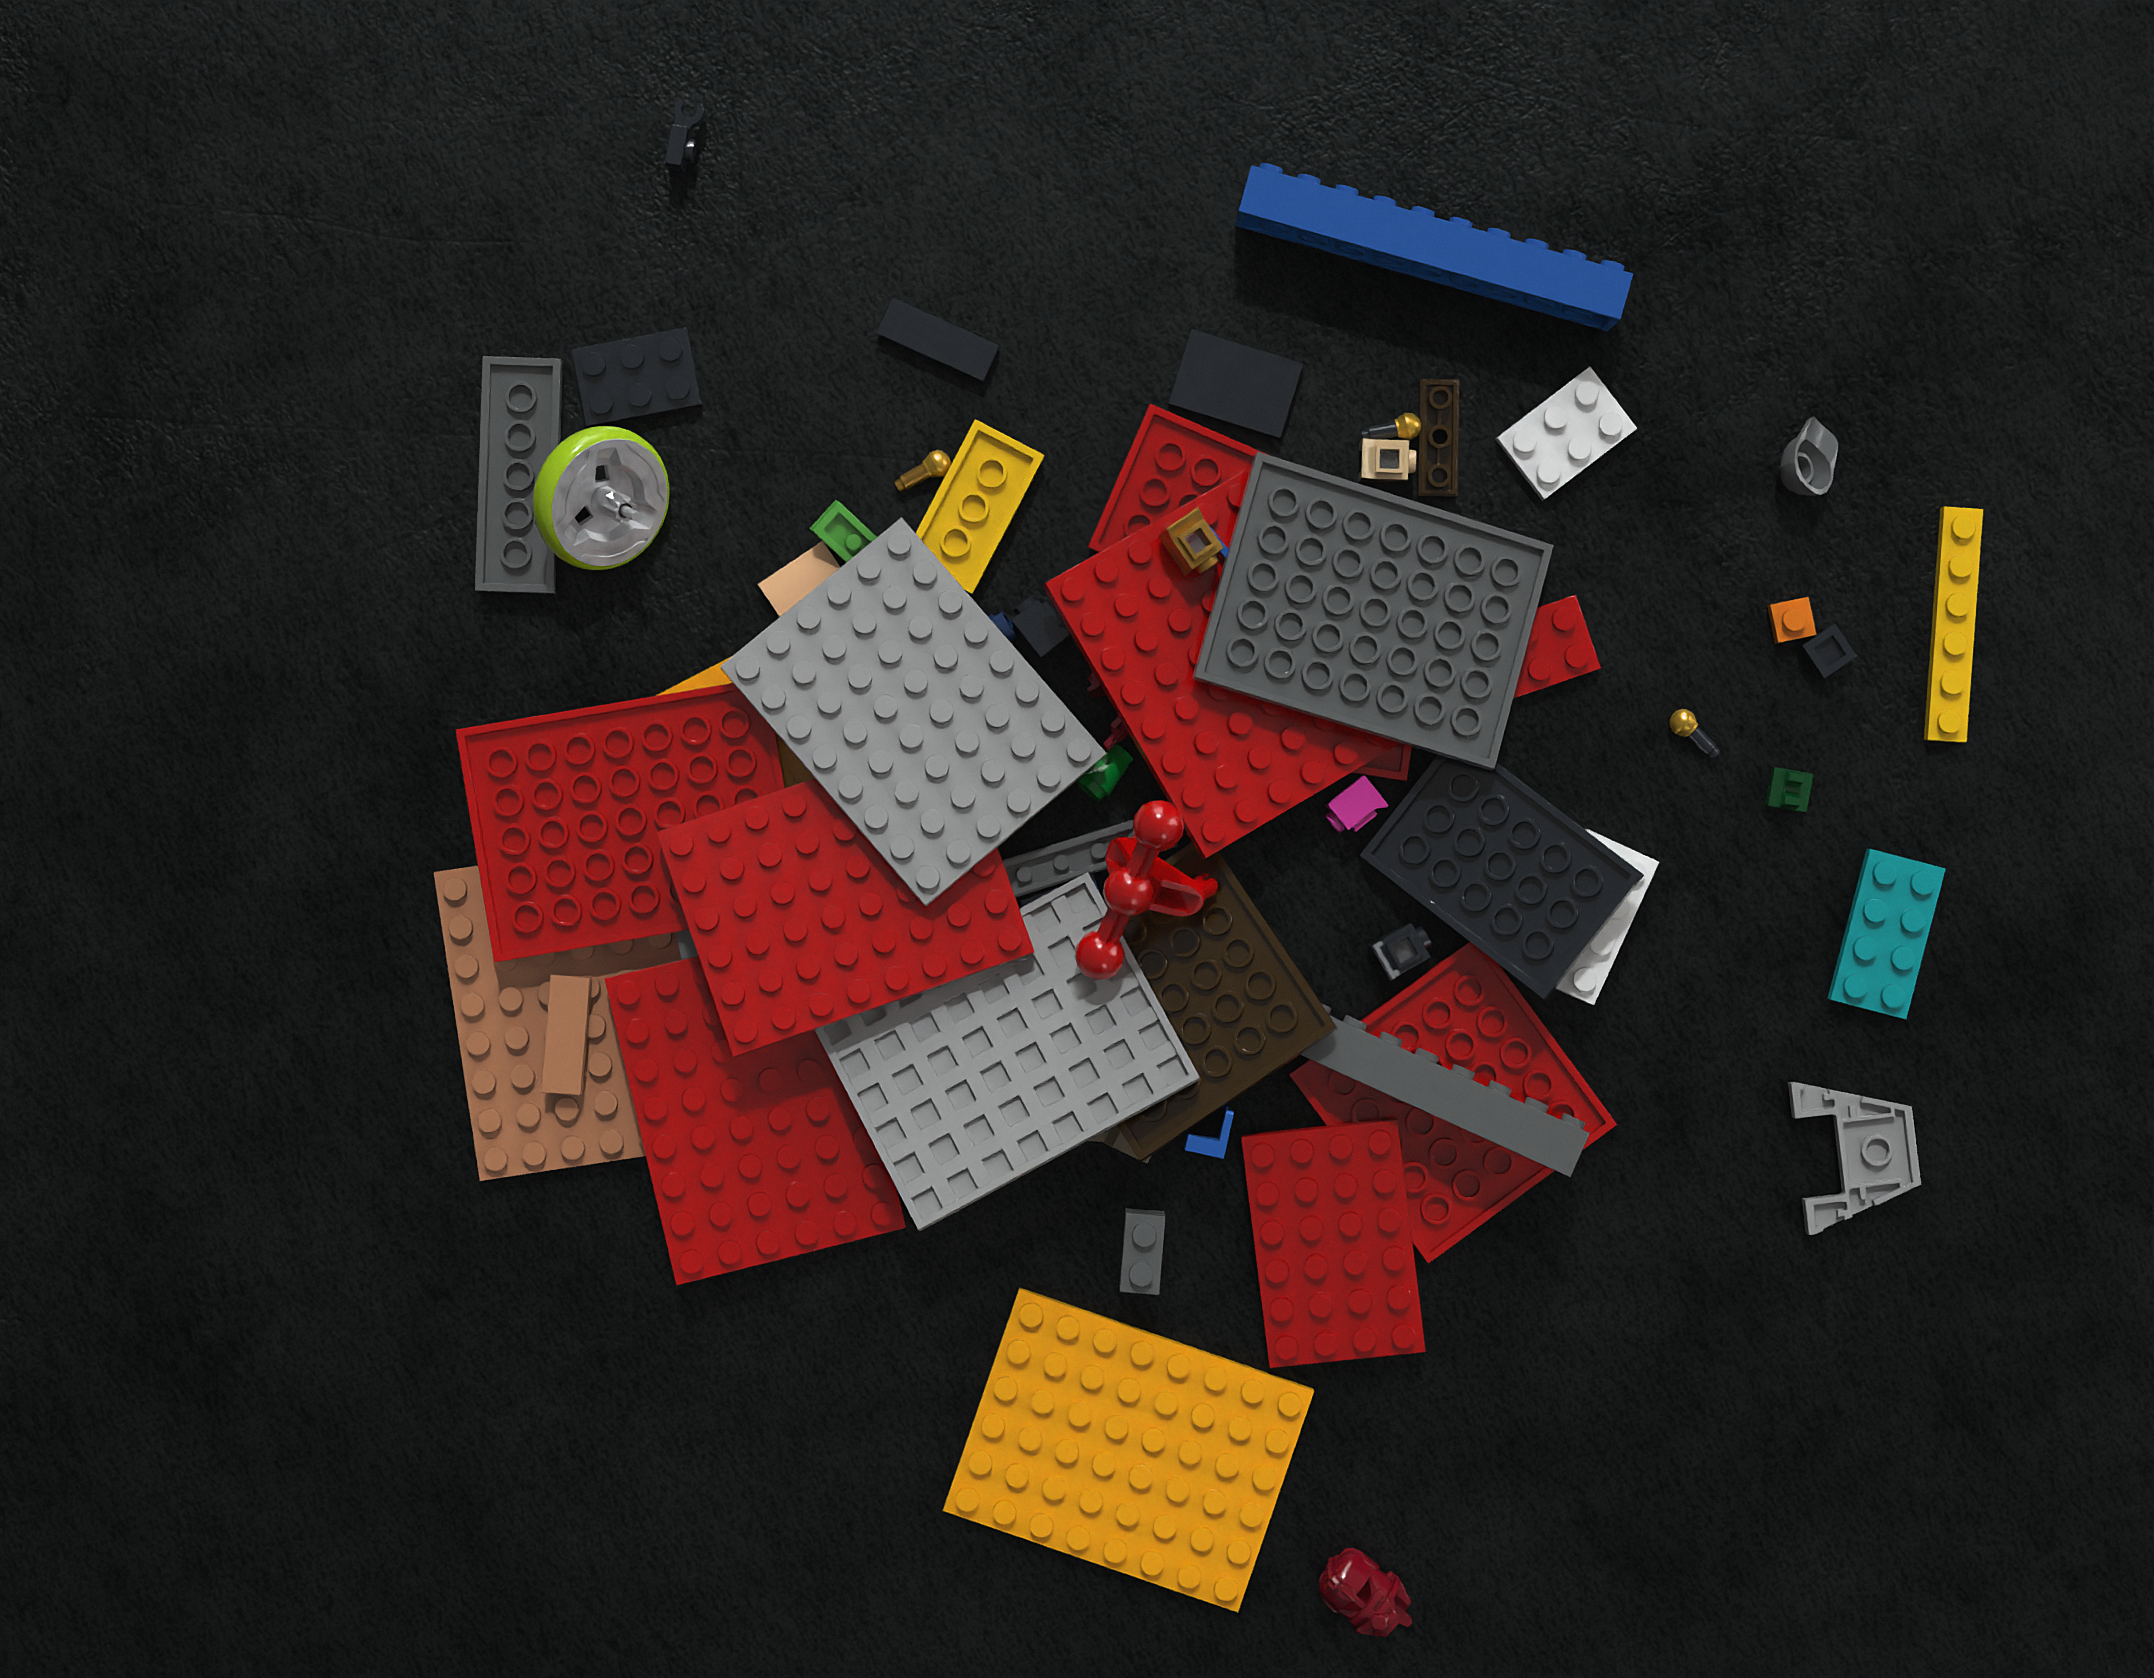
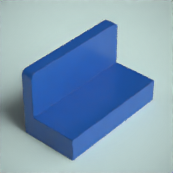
(1209, 1143)

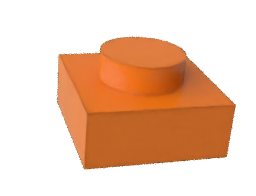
(1791, 620)

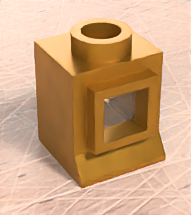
(1192, 543)

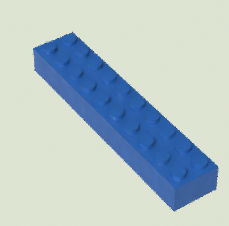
(1433, 248)

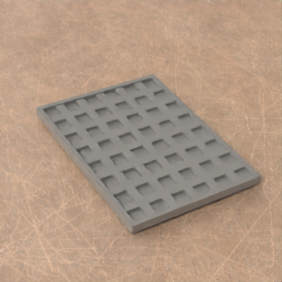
(913, 711)
(1007, 1063)

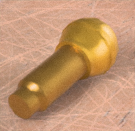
(934, 465)

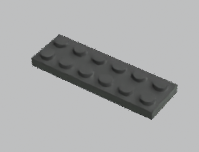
(516, 436)

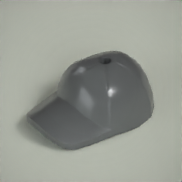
(1809, 460)

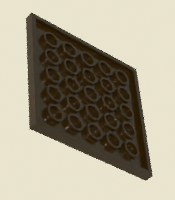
(1227, 997)

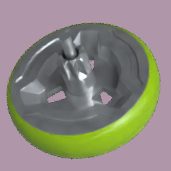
(622, 508)

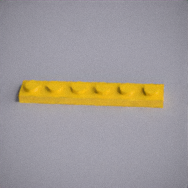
(1953, 624)

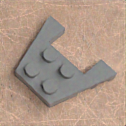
(1873, 1151)

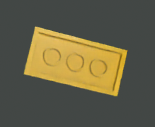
(977, 502)

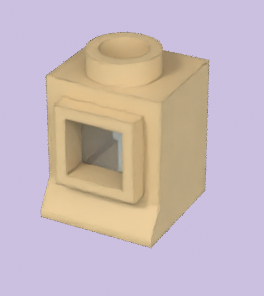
(1386, 461)

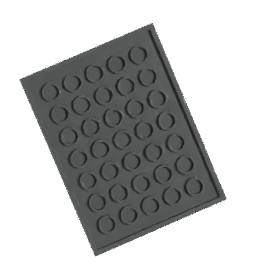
(1373, 611)

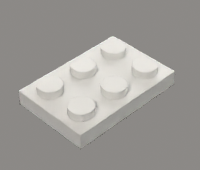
(1566, 433)

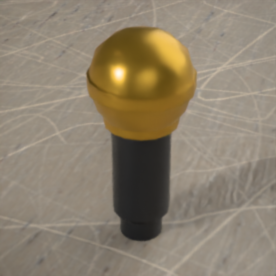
(1405, 426)
(1684, 724)

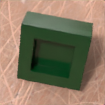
(1789, 789)

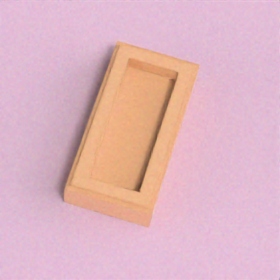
(799, 578)

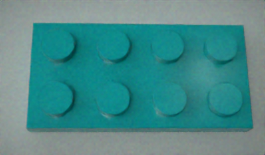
(1886, 933)

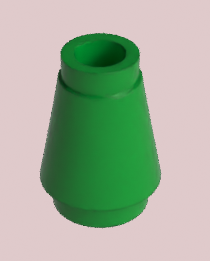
(1106, 774)

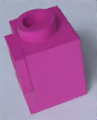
(1354, 805)

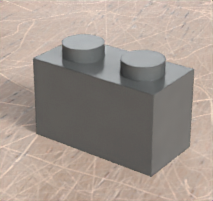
(1142, 1251)

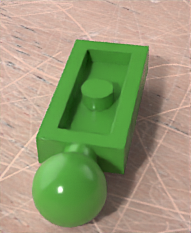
(842, 531)

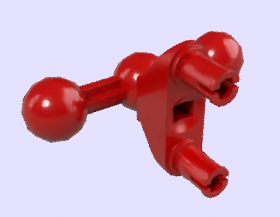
(1138, 884)

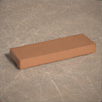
(566, 1034)

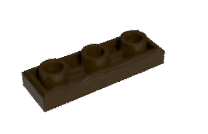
(1438, 461)

